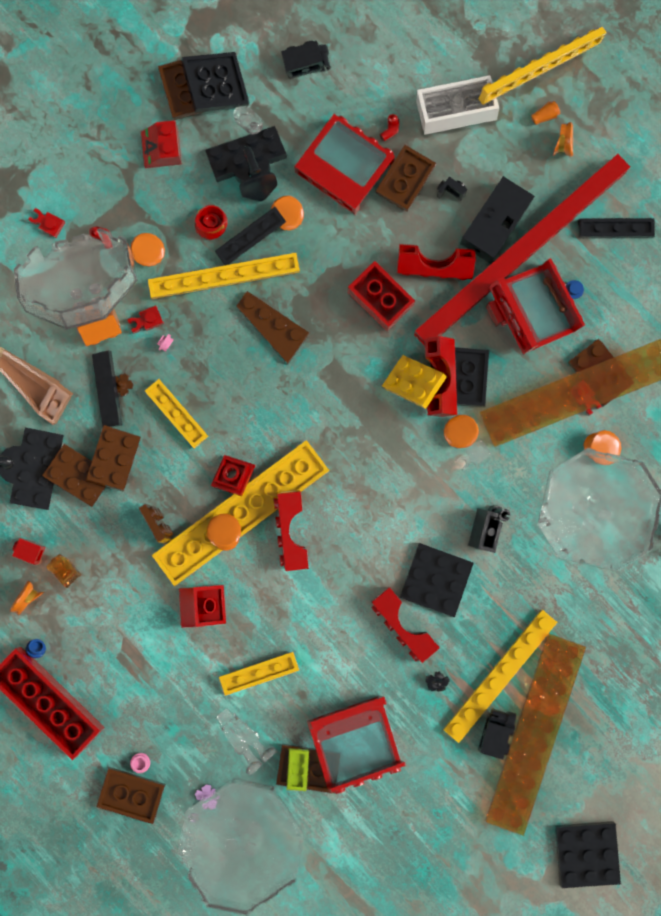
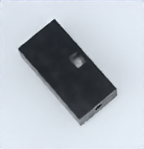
(497, 219)

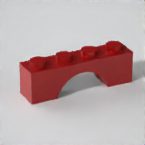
(457, 265)
(441, 354)
(288, 505)
(421, 644)

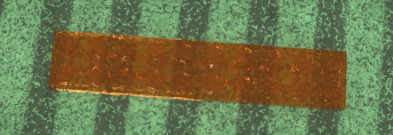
(573, 394)
(535, 734)

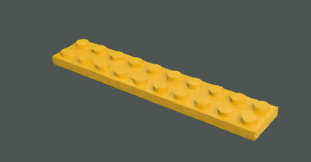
(192, 547)

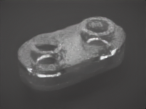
(248, 119)

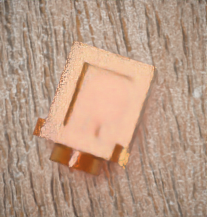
(63, 570)

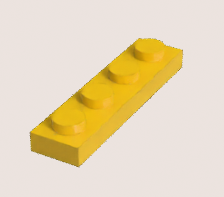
(176, 413)
(259, 673)

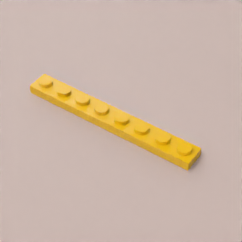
(540, 66)
(223, 276)
(500, 676)

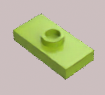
(297, 769)

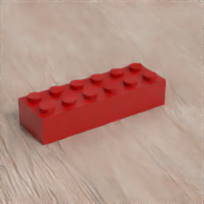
(47, 703)

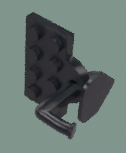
(246, 158)
(28, 467)

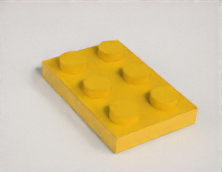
(414, 381)

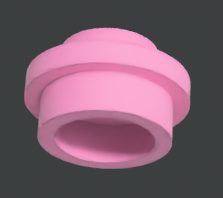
(165, 342)
(140, 763)

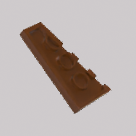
(277, 329)

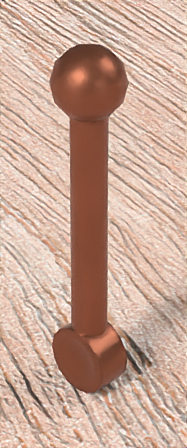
(547, 281)

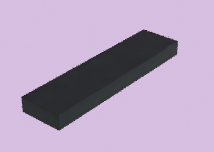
(616, 228)
(250, 236)
(107, 389)

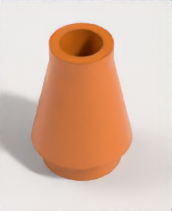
(545, 113)

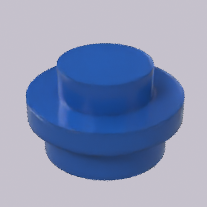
(575, 289)
(35, 648)

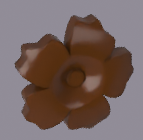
(123, 384)

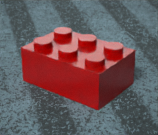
(380, 296)

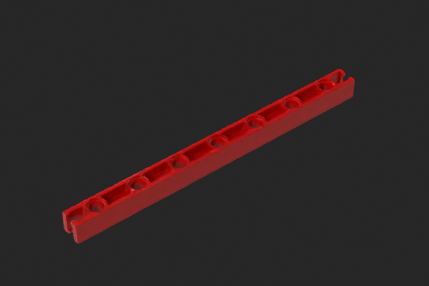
(523, 249)

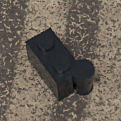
(304, 59)
(488, 528)
(496, 733)

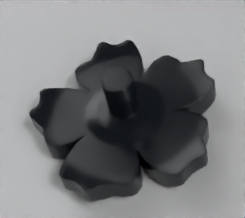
(437, 682)

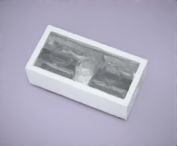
(455, 105)

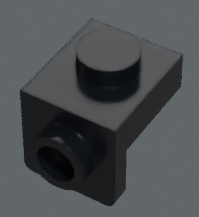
(454, 187)

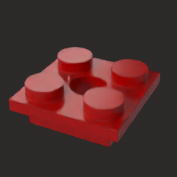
(239, 482)

